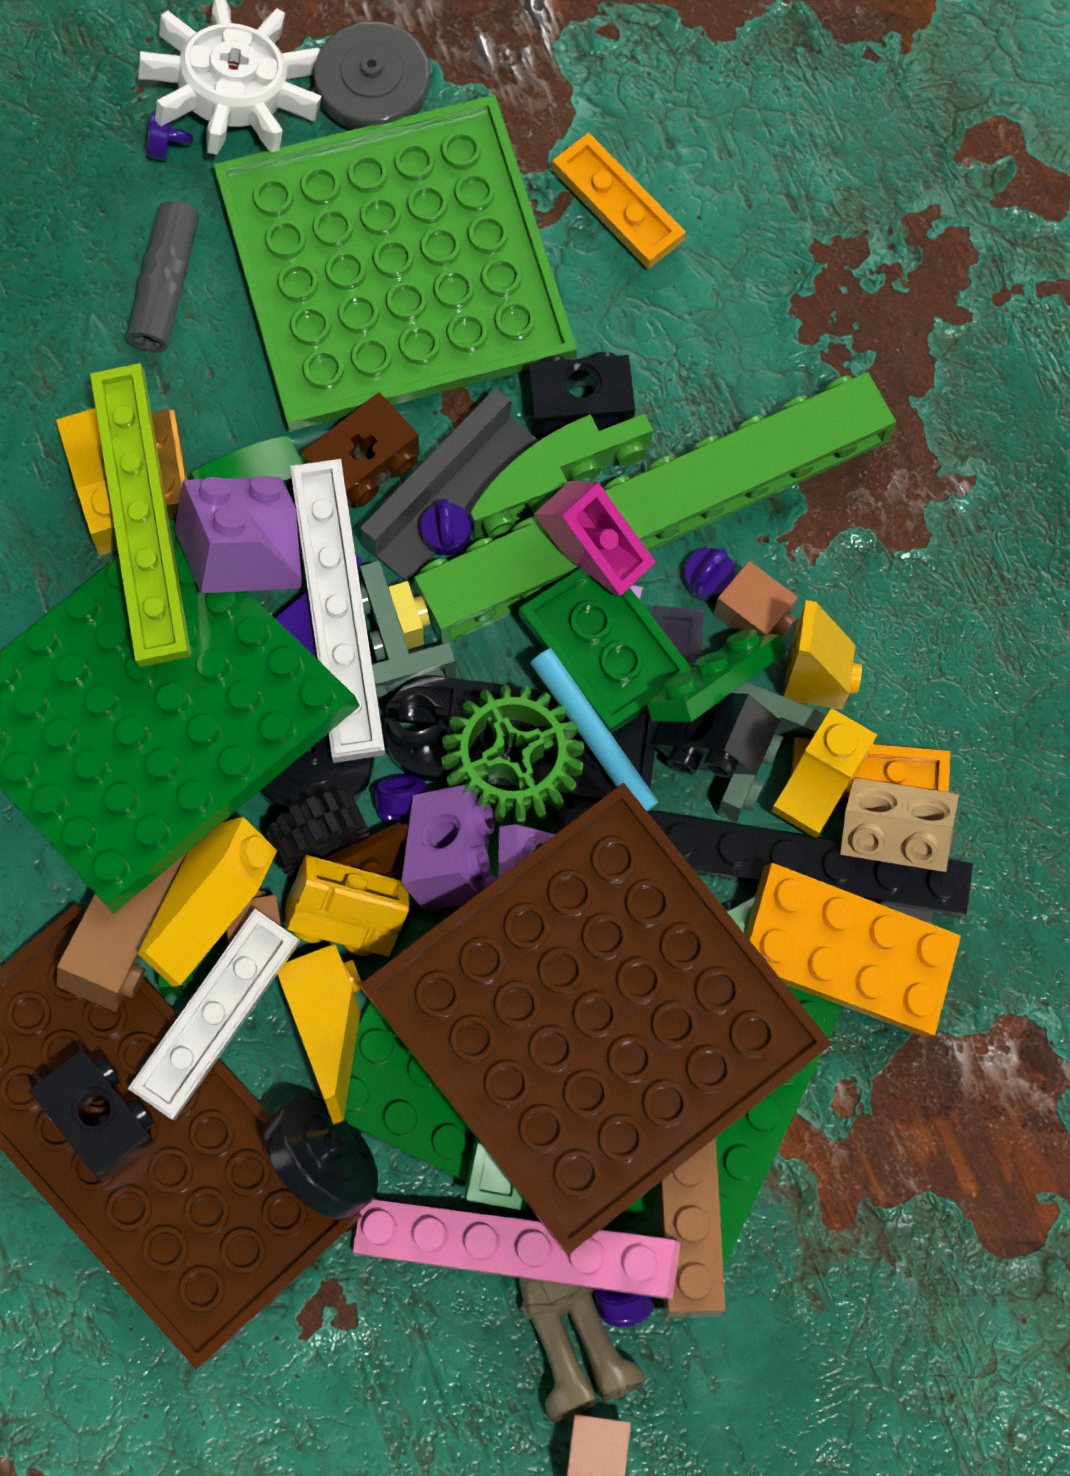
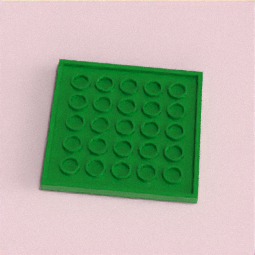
(150, 759)

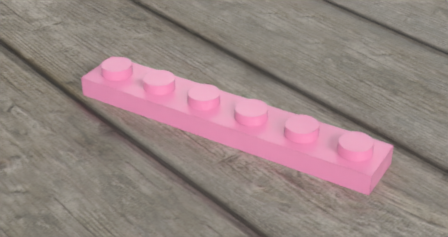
(516, 1249)

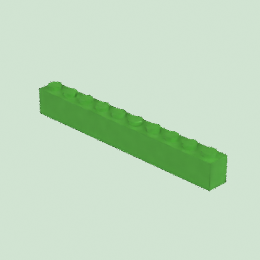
(665, 501)

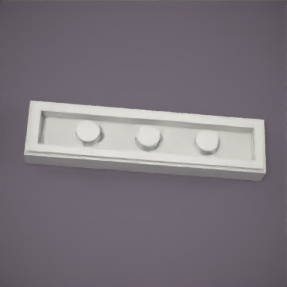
(214, 1014)

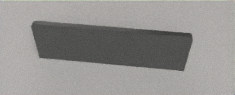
(455, 472)

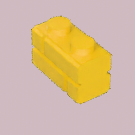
(346, 907)

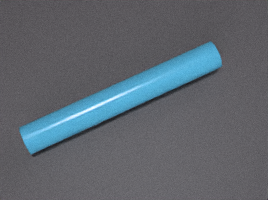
(591, 727)

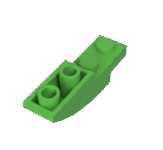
(565, 455)

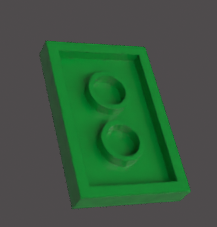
(605, 645)

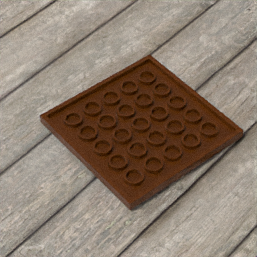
(595, 1017)

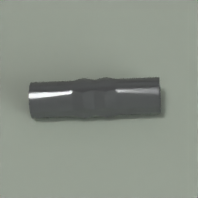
(162, 276)

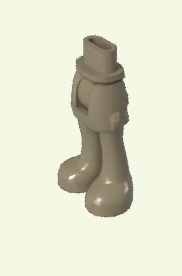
(572, 1391)

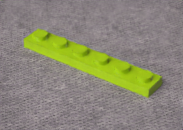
(140, 516)

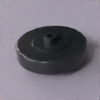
(317, 774)
(320, 1161)

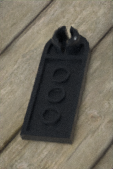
(437, 699)

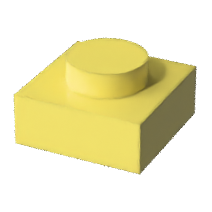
(410, 613)

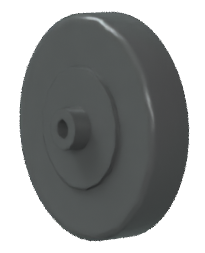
(372, 74)

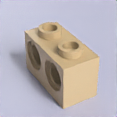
(899, 824)

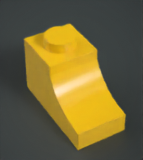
(824, 772)

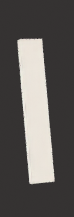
(337, 602)

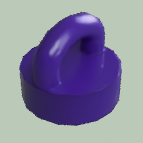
(162, 137)
(446, 528)
(708, 573)
(395, 797)
(623, 1308)

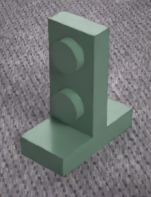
(390, 644)
(795, 721)

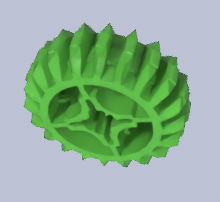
(532, 744)

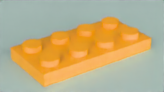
(852, 950)

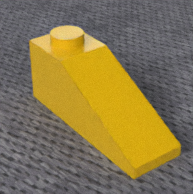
(86, 461)
(820, 661)
(206, 897)
(326, 1017)

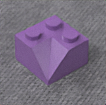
(239, 534)

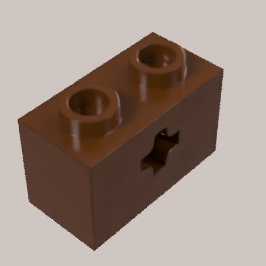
(368, 431)

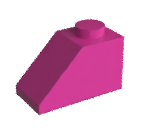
(595, 535)

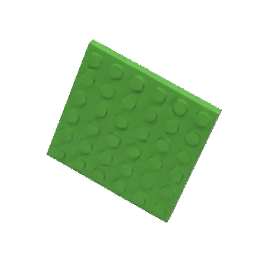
(393, 261)

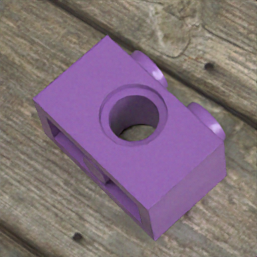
(447, 848)

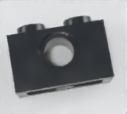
(601, 373)
(721, 740)
(67, 1095)

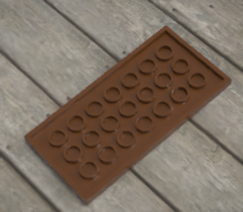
(196, 1219)

